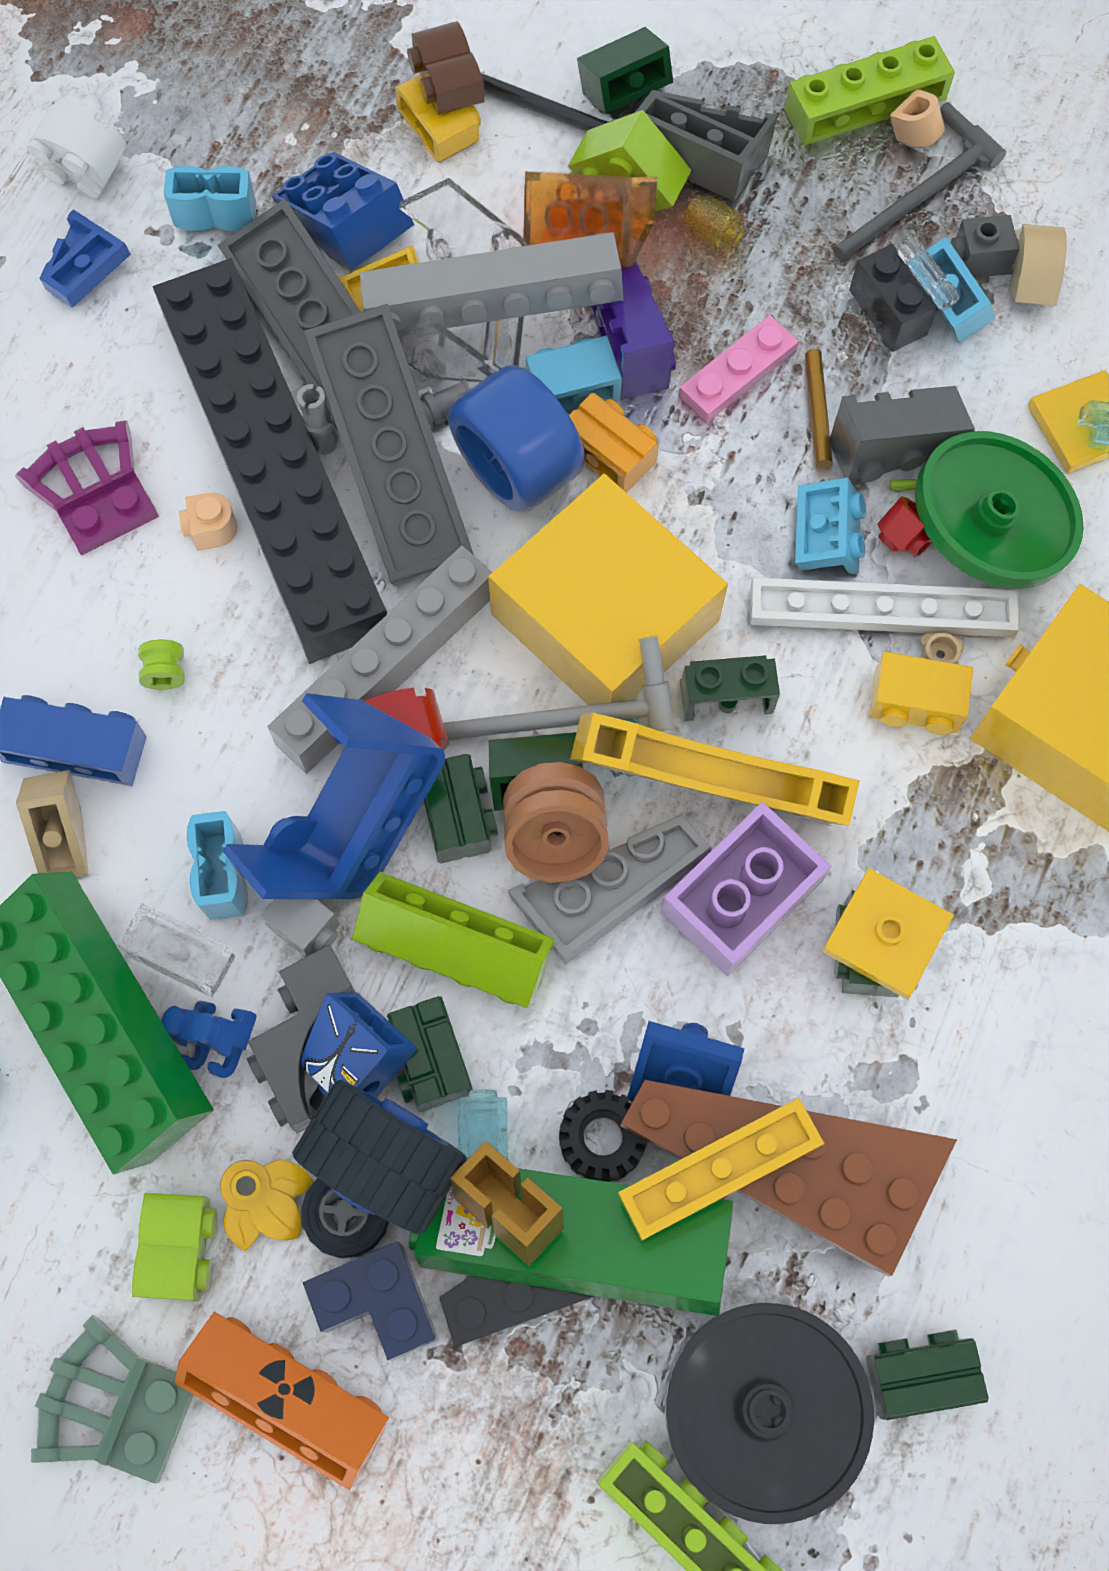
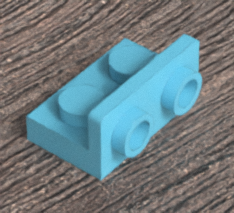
(829, 525)

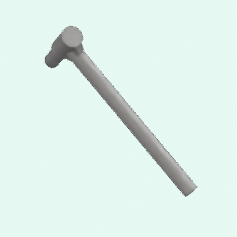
(652, 707)

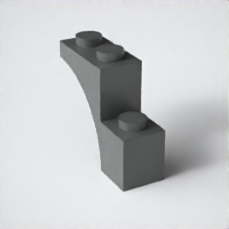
(280, 1048)

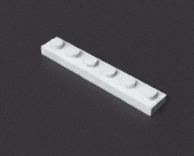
(884, 607)

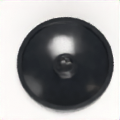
(769, 1413)

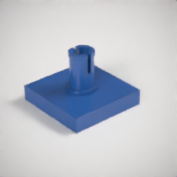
(686, 1060)

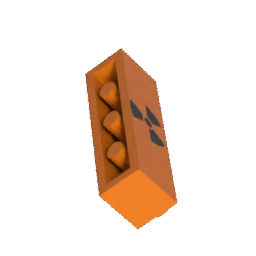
(281, 1399)

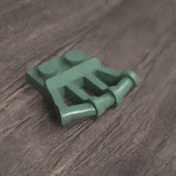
(143, 1420)

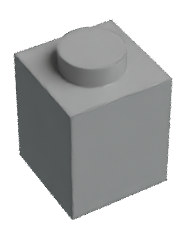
(302, 923)

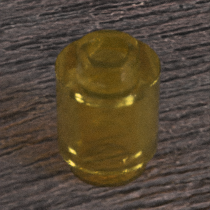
(715, 222)

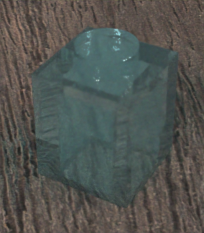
(483, 1119)

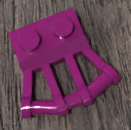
(104, 508)

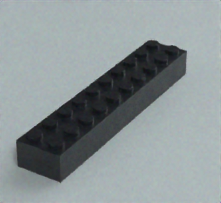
(271, 460)

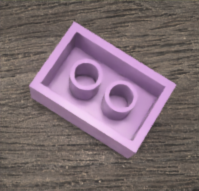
(744, 888)

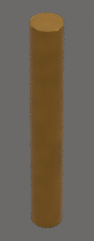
(818, 409)

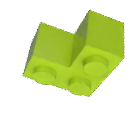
(633, 148)

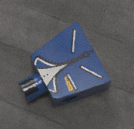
(353, 1046)

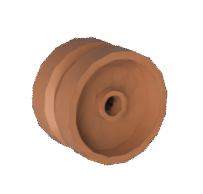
(555, 822)

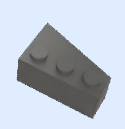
(714, 143)
(895, 432)

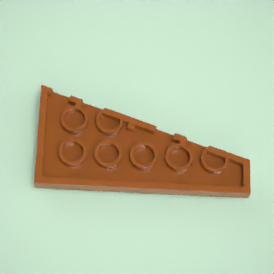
(853, 1191)

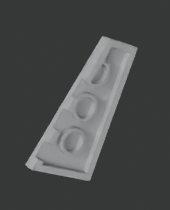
(626, 880)

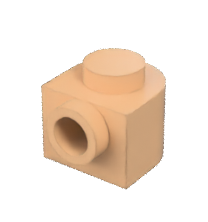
(918, 120)
(208, 520)

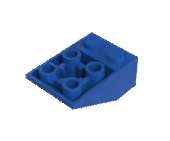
(346, 208)

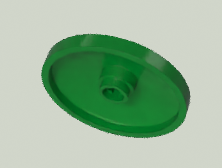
(999, 509)

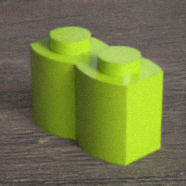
(173, 1247)

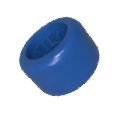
(516, 438)

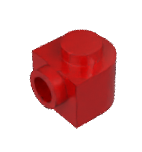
(903, 529)

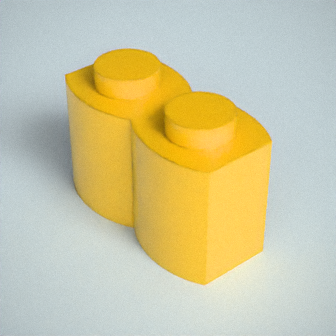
(442, 133)

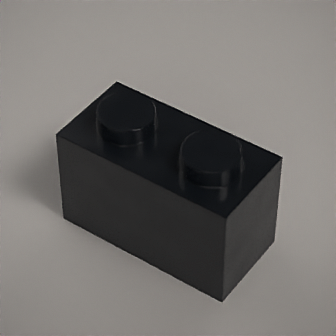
(892, 297)

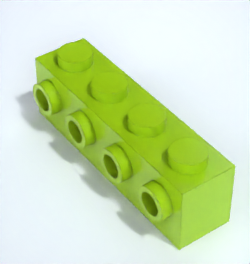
(866, 89)
(452, 939)
(675, 1513)

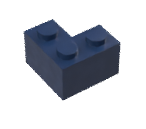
(375, 1286)

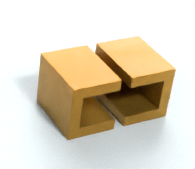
(489, 1191)

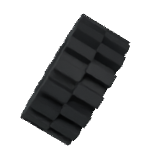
(572, 1141)

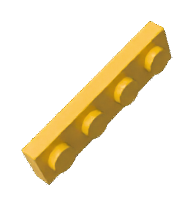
(720, 1169)

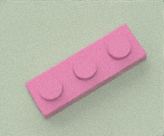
(738, 368)

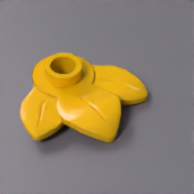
(269, 1206)

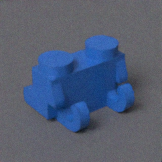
(210, 1033)

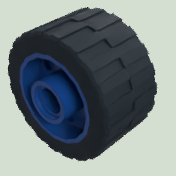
(378, 1157)

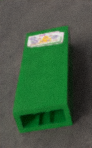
(595, 1250)

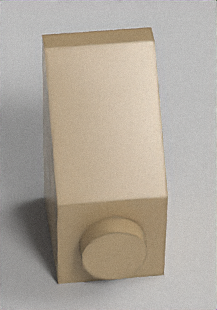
(53, 823)

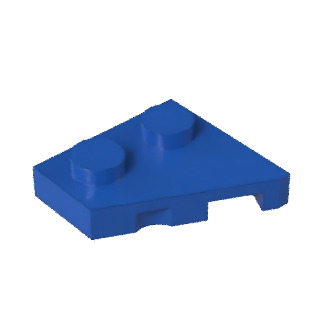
(81, 260)

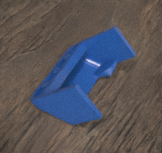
(357, 813)

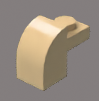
(1038, 264)

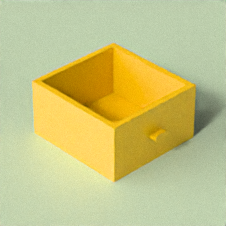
(598, 586)
(1056, 709)

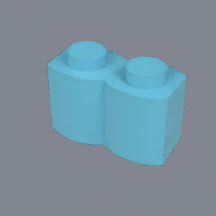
(210, 198)
(214, 879)

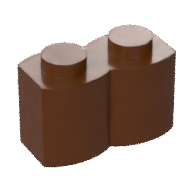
(446, 67)

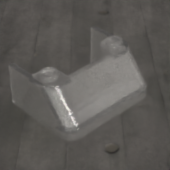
(458, 228)

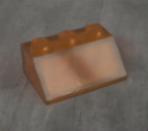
(589, 204)

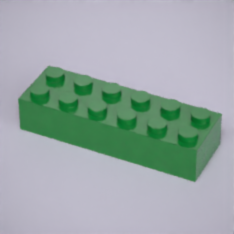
(95, 1023)

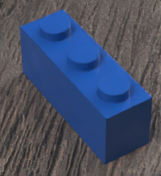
(70, 739)

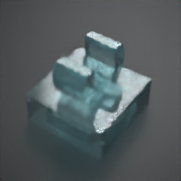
(1096, 415)

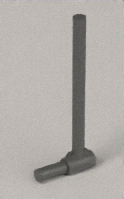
(977, 148)

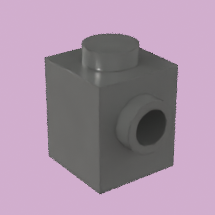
(987, 245)

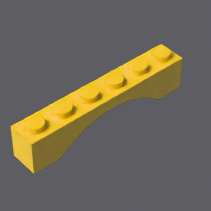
(714, 770)

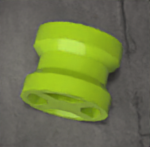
(161, 664)

